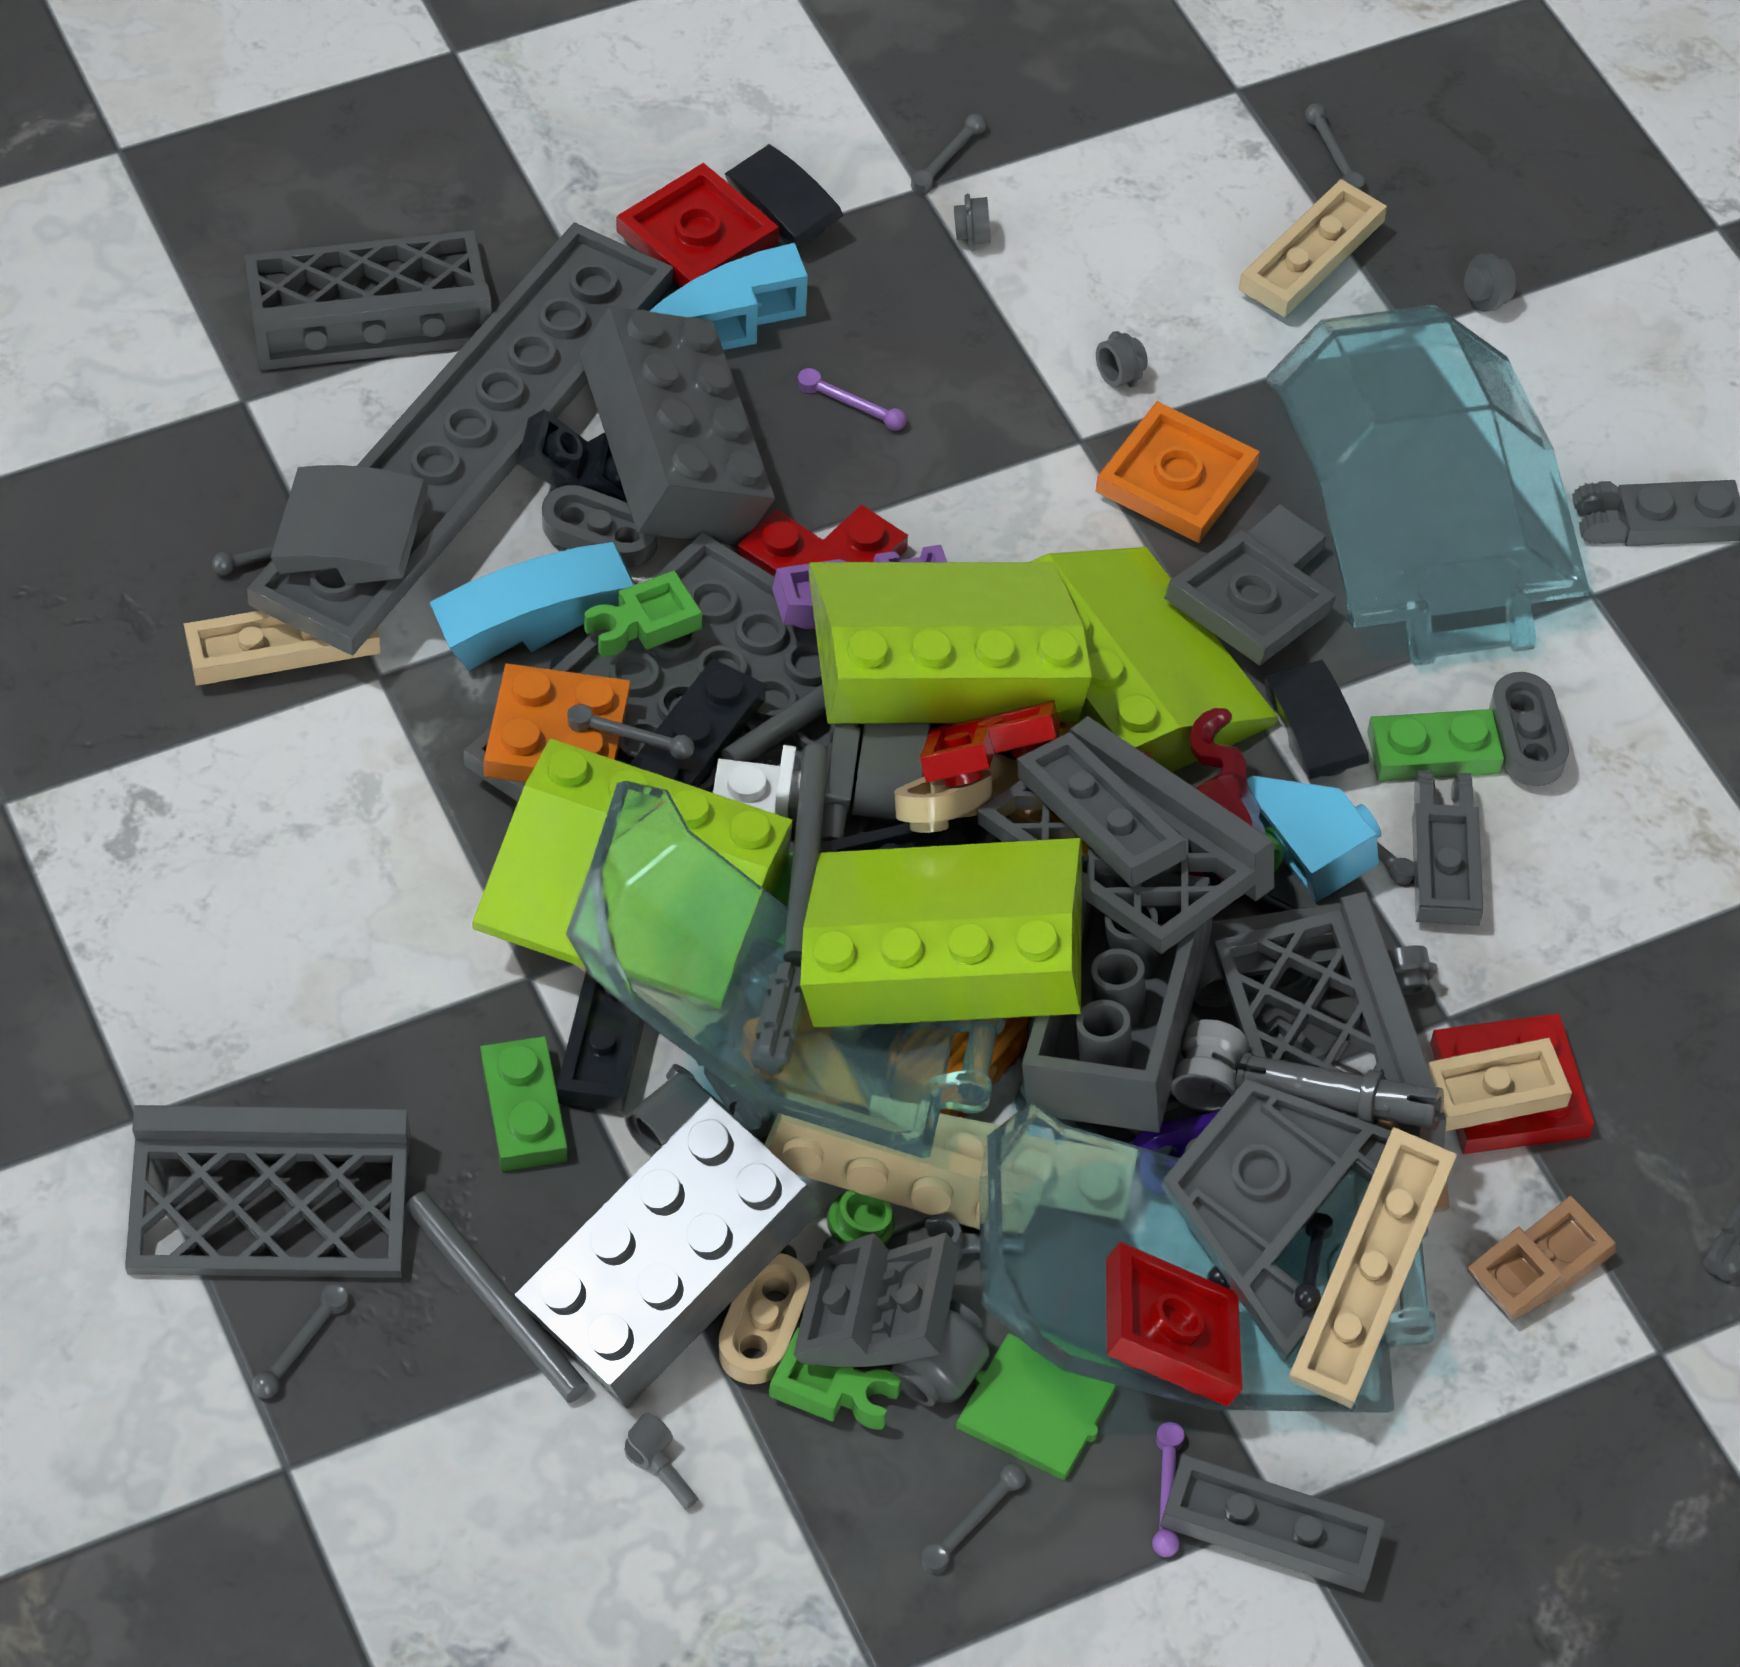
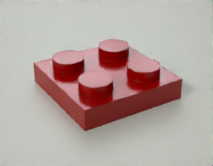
(696, 225)
(1532, 1129)
(1173, 1324)

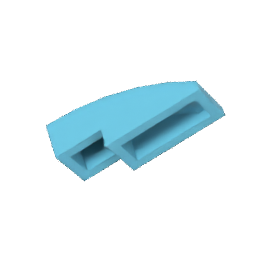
(744, 294)
(529, 601)

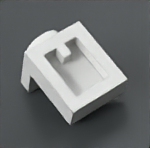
(761, 785)

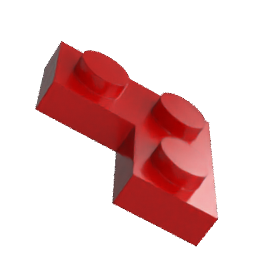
(785, 543)
(967, 747)

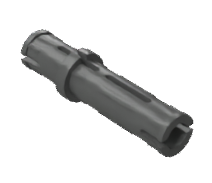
(1366, 1095)

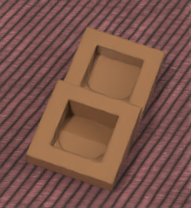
(1543, 1260)

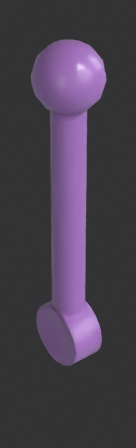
(810, 382)
(1169, 1440)

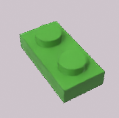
(1435, 743)
(523, 1104)

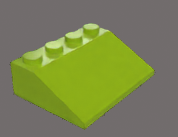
(946, 640)
(1151, 660)
(558, 825)
(944, 933)

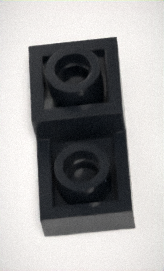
(785, 194)
(566, 458)
(1316, 719)

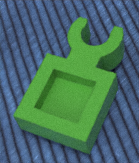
(648, 611)
(827, 1388)

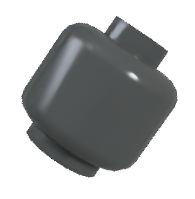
(951, 1372)

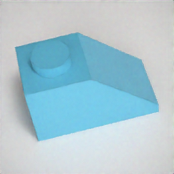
(1321, 832)

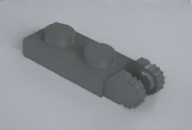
(1659, 512)
(1446, 854)

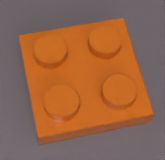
(1177, 471)
(535, 708)

